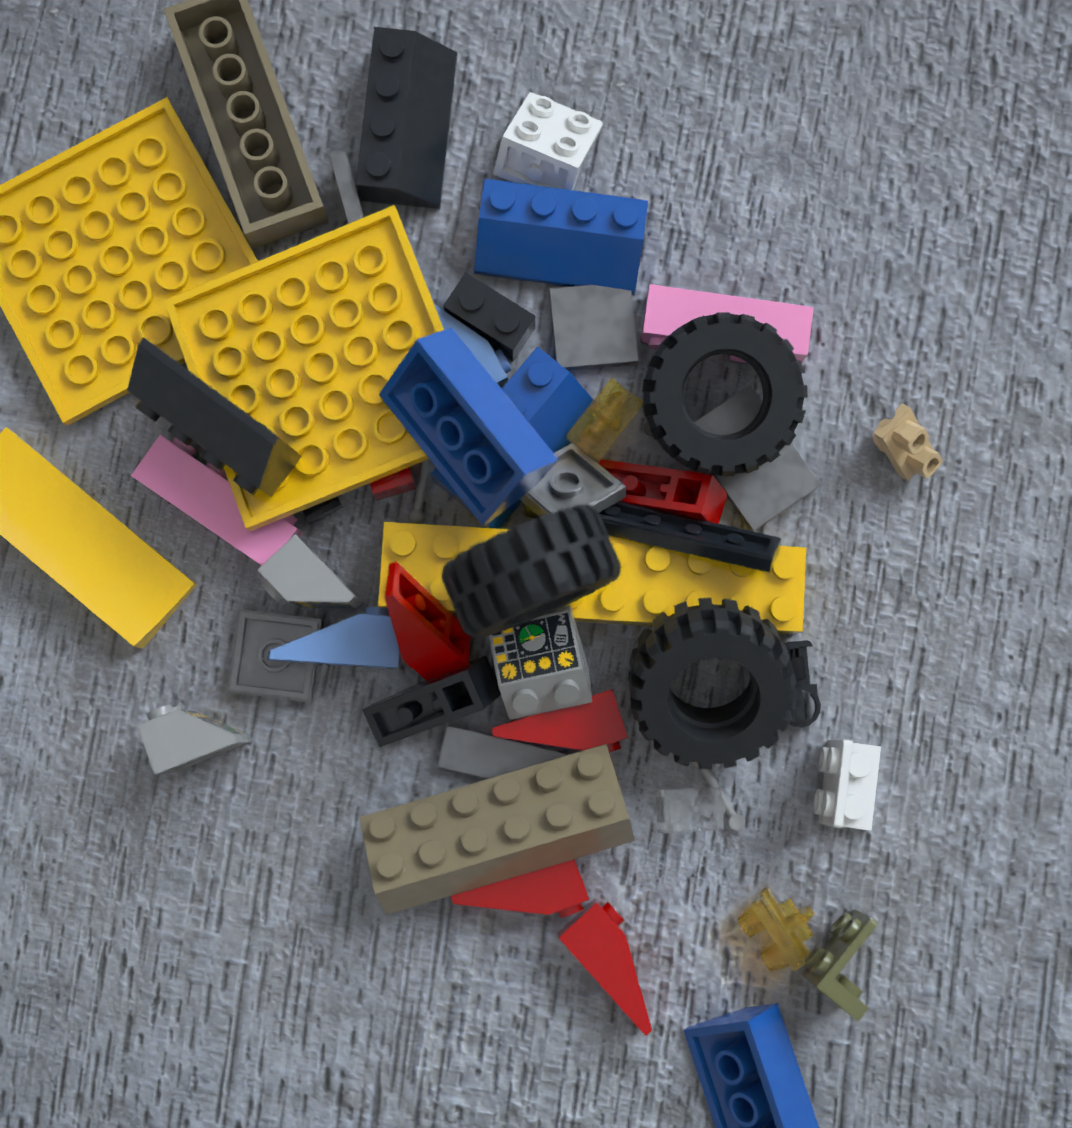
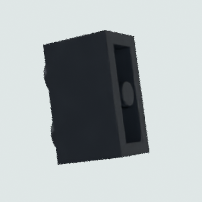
(491, 315)

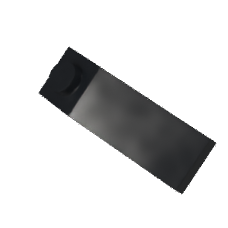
(433, 702)

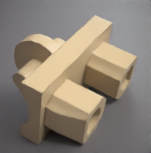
(907, 444)

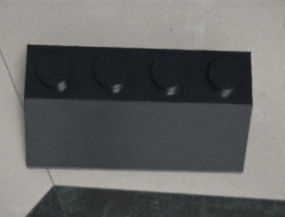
(406, 119)
(210, 420)

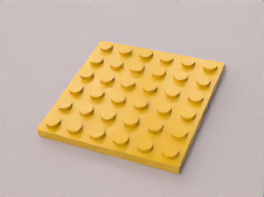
(99, 248)
(308, 351)

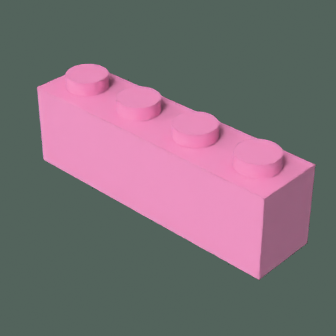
(672, 307)
(208, 498)

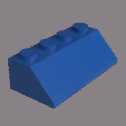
(559, 236)
(548, 401)
(466, 425)
(750, 1070)

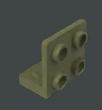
(826, 963)

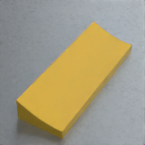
(85, 545)

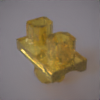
(604, 420)
(787, 945)

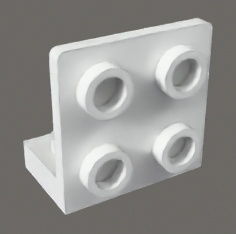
(546, 144)
(848, 784)

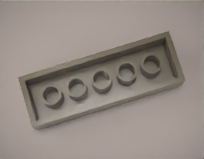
(246, 119)
(495, 829)

